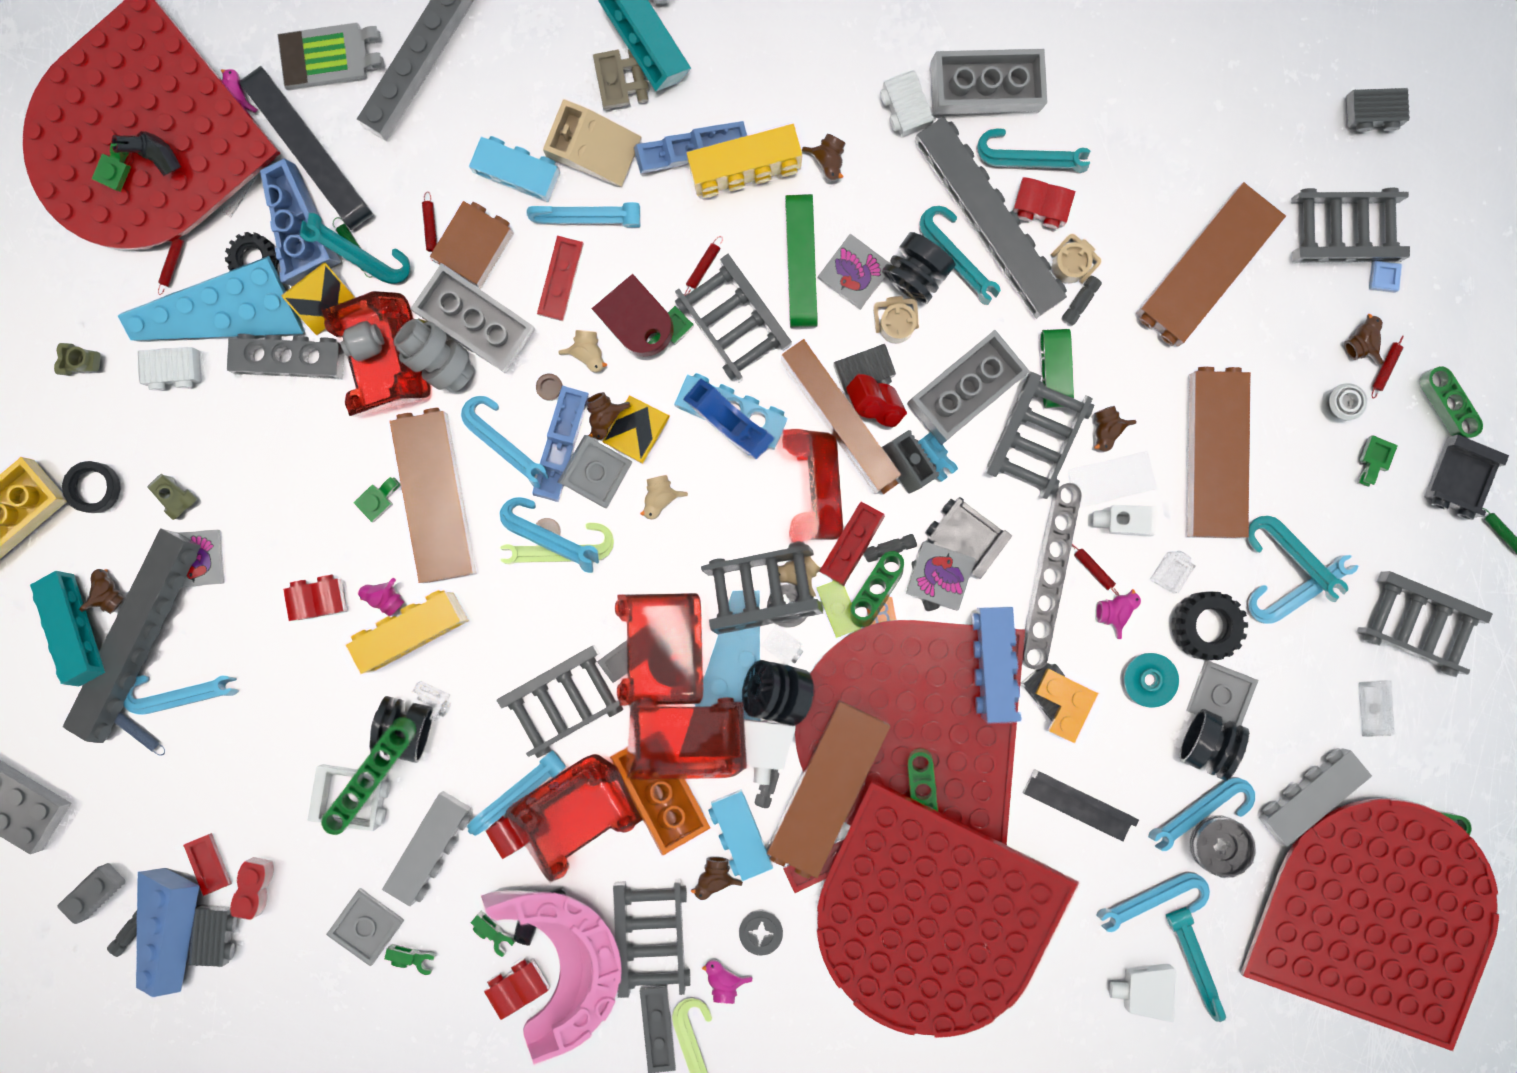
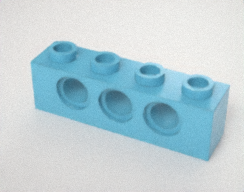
(748, 406)

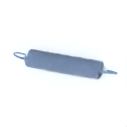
(137, 733)

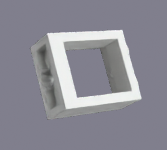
(321, 791)

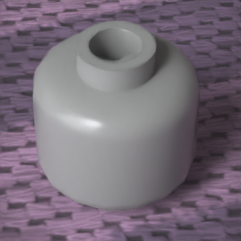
(362, 341)

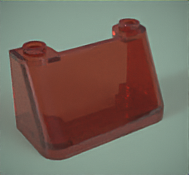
(383, 378)
(826, 513)
(662, 648)
(686, 741)
(572, 813)

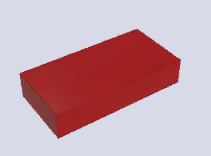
(207, 864)

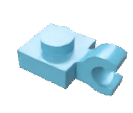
(937, 455)

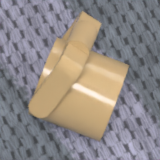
(1074, 260)
(897, 320)

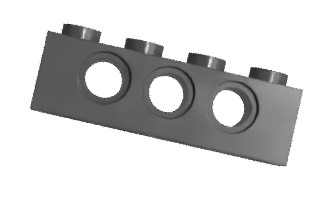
(242, 349)

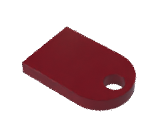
(635, 315)

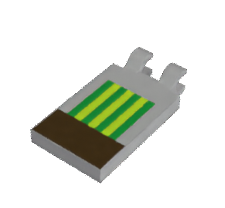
(327, 55)

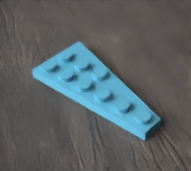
(223, 306)
(731, 659)

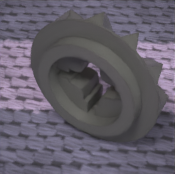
(769, 942)

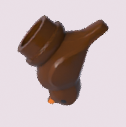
(828, 156)
(1366, 340)
(602, 414)
(1109, 427)
(102, 593)
(714, 878)

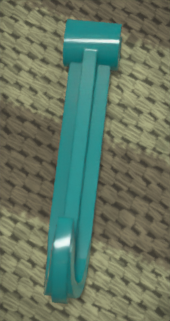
(1030, 158)
(316, 231)
(963, 266)
(1298, 552)
(1182, 922)

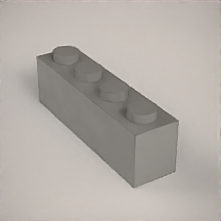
(1314, 796)
(426, 849)

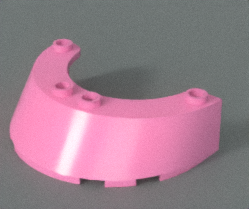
(587, 967)

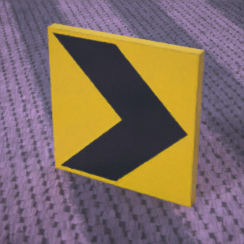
(316, 293)
(636, 429)

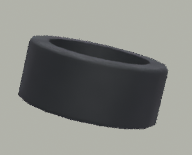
(70, 482)

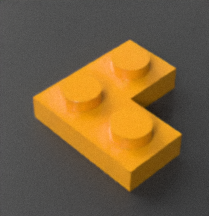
(1074, 703)

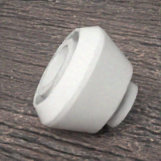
(1348, 401)

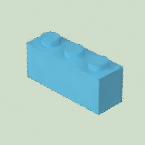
(514, 168)
(740, 835)

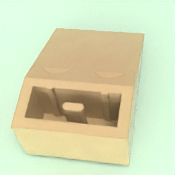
(591, 143)

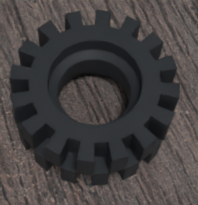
(246, 242)

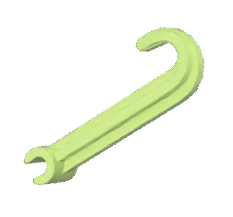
(537, 553)
(686, 1035)

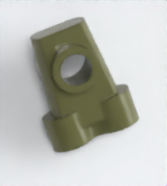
(75, 359)
(176, 500)

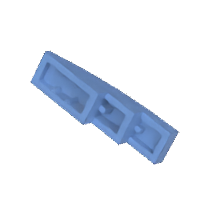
(672, 149)
(561, 441)

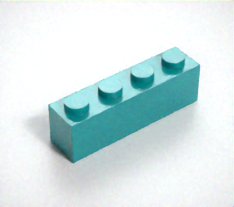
(648, 41)
(66, 629)

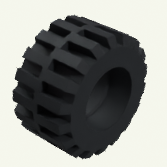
(1232, 629)

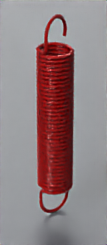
(429, 224)
(170, 263)
(703, 266)
(1388, 366)
(1096, 571)

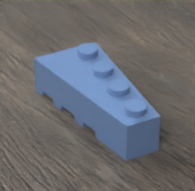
(288, 207)
(996, 664)
(163, 930)

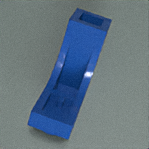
(728, 419)

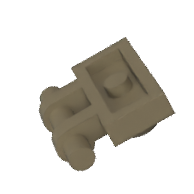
(612, 81)

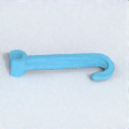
(627, 215)
(497, 441)
(544, 537)
(1297, 597)
(179, 696)
(549, 767)
(1202, 809)
(1155, 897)

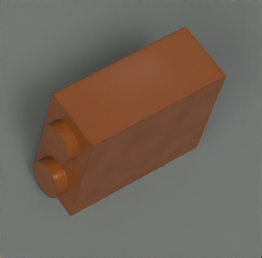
(472, 243)

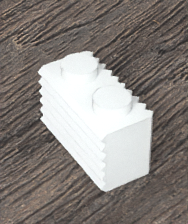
(907, 103)
(168, 367)

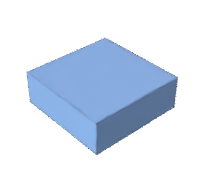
(1385, 276)

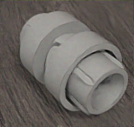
(426, 350)

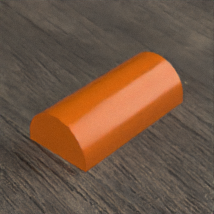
(665, 807)

